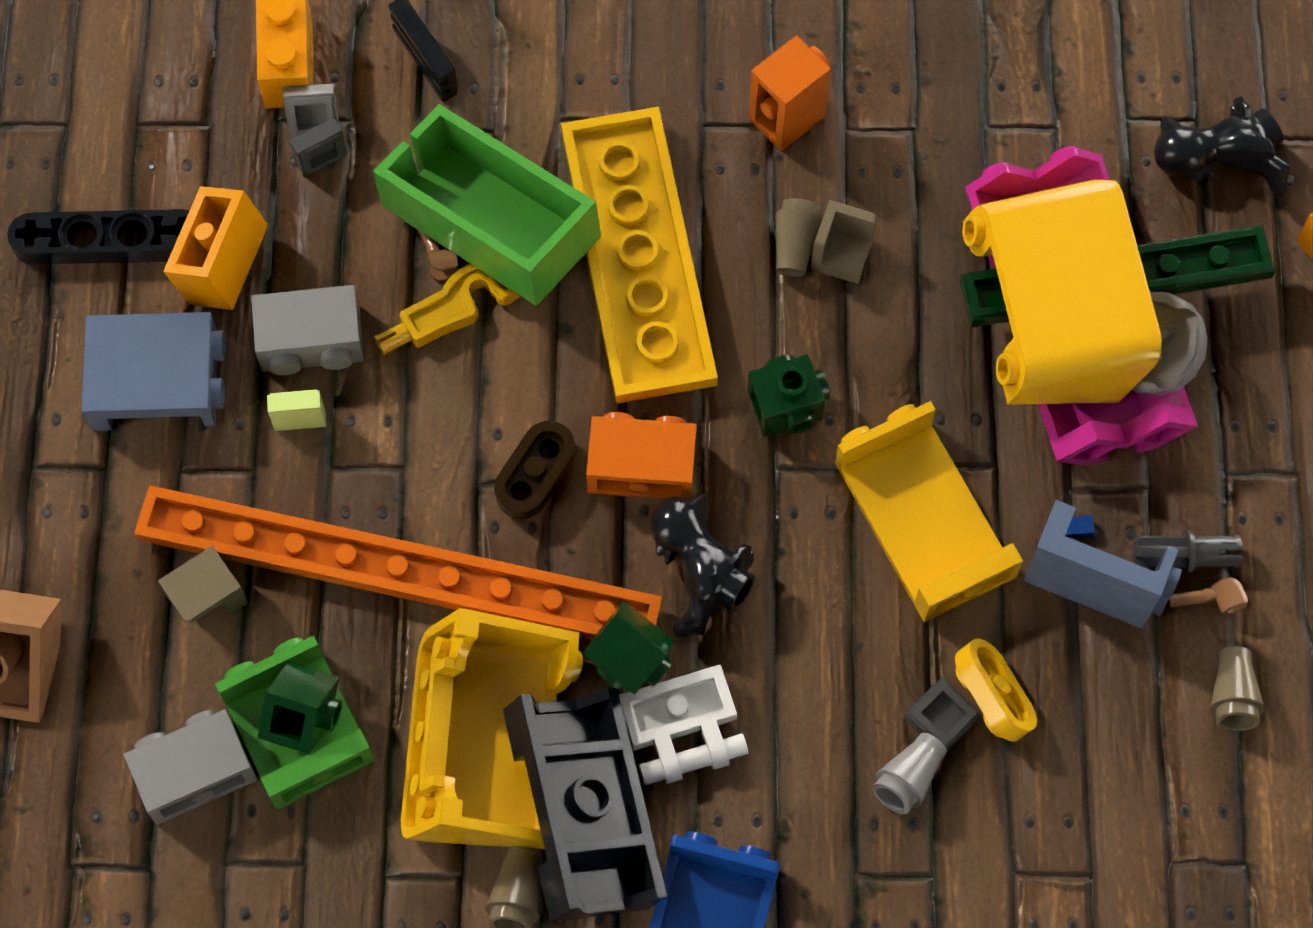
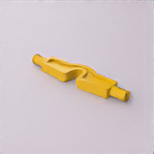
(444, 310)

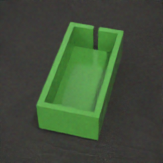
(488, 204)

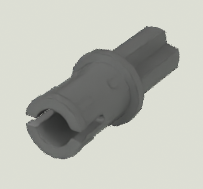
(1192, 551)

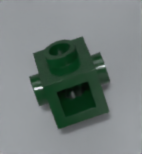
(787, 395)

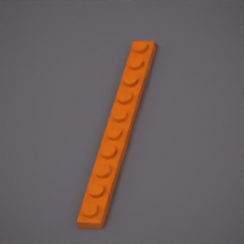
(382, 563)

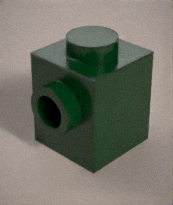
(630, 650)
(299, 708)

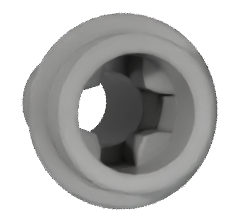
(908, 775)

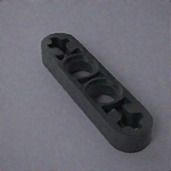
(107, 244)

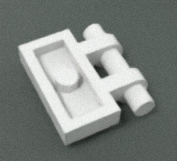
(678, 709)

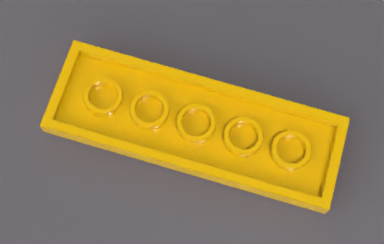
(643, 259)

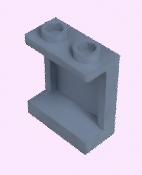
(152, 367)
(1099, 577)

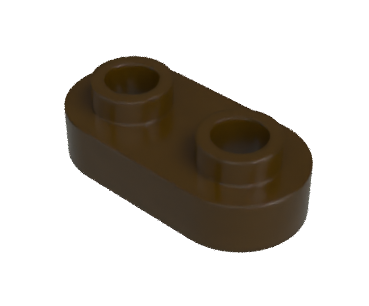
(532, 471)

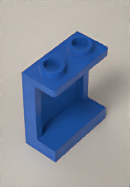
(715, 885)

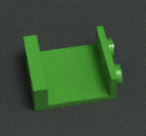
(285, 771)

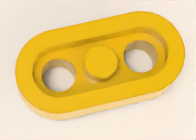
(995, 690)

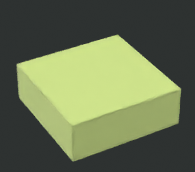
(296, 410)

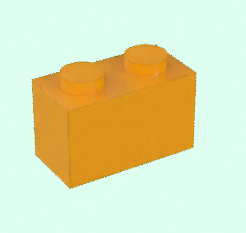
(283, 48)
(216, 248)

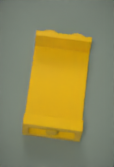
(923, 512)

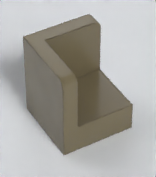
(843, 241)
(202, 586)

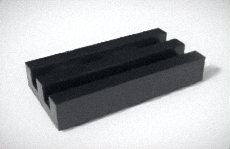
(423, 49)

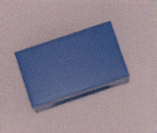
(1081, 527)

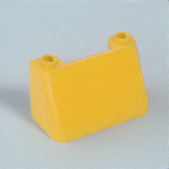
(1069, 293)
(459, 752)

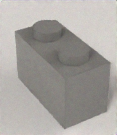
(307, 329)
(189, 765)

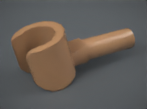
(442, 262)
(1227, 593)

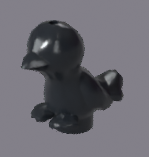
(1238, 142)
(710, 569)

